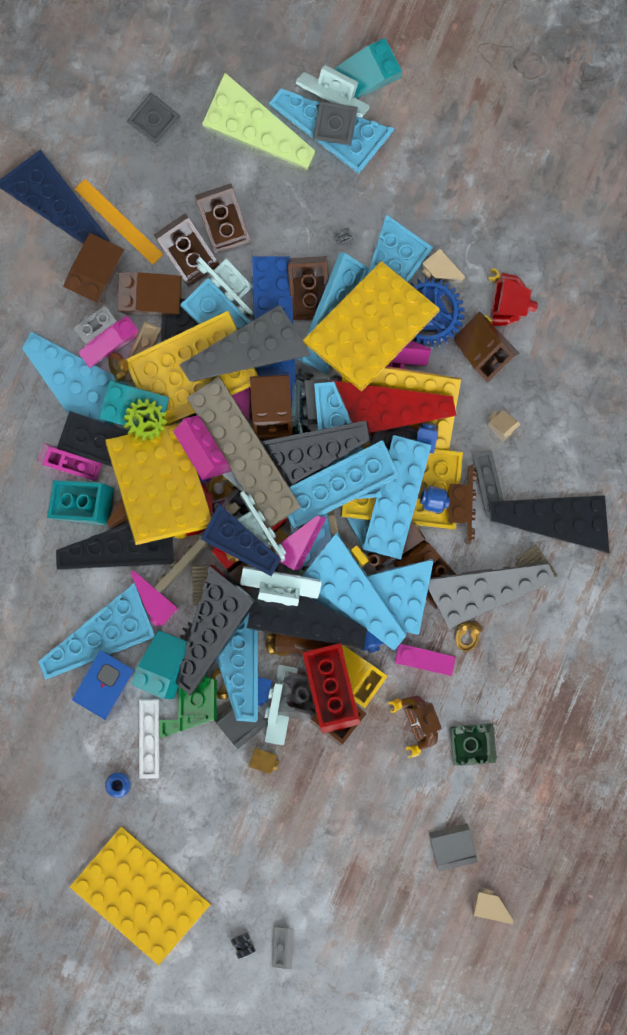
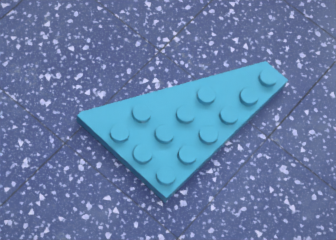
(69, 377)

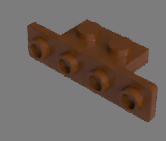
(461, 502)

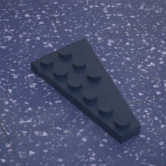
(47, 194)

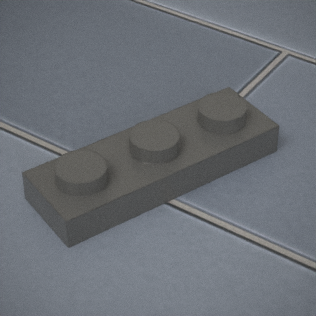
(487, 477)

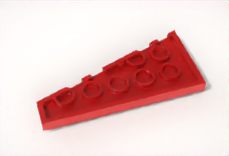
(392, 407)

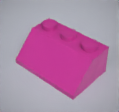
(201, 448)

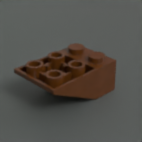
(485, 347)
(271, 406)
(421, 553)

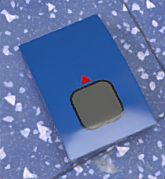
(103, 684)

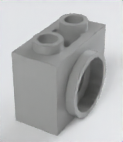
(94, 324)

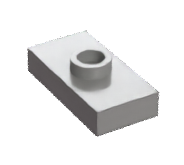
(283, 947)

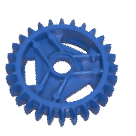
(443, 322)

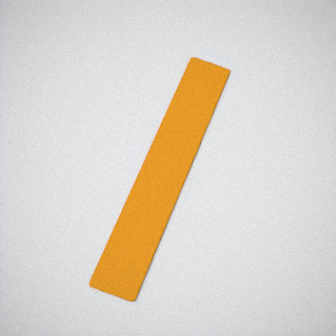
(119, 222)

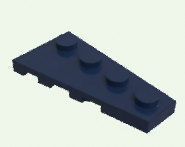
(236, 540)

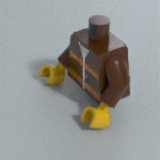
(422, 721)

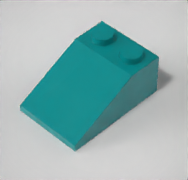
(371, 68)
(119, 398)
(80, 502)
(160, 666)

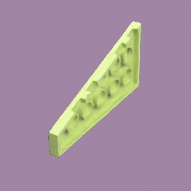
(248, 121)

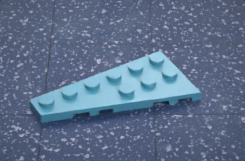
(367, 135)
(399, 249)
(333, 413)
(353, 592)
(112, 629)
(240, 672)

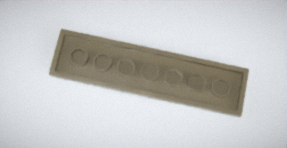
(244, 452)

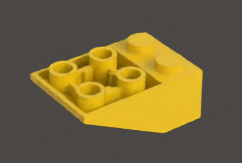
(363, 677)

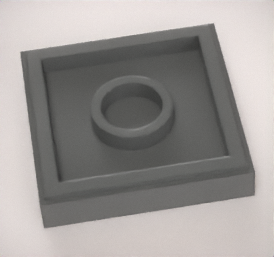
(153, 119)
(335, 123)

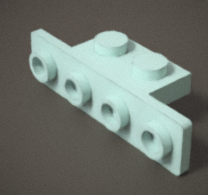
(333, 87)
(230, 281)
(254, 523)
(281, 586)
(277, 724)

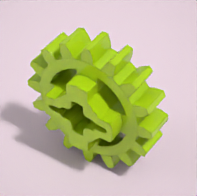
(137, 416)

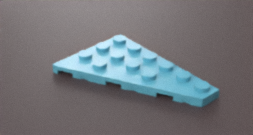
(402, 590)

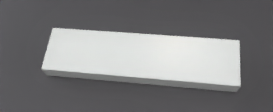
(149, 738)

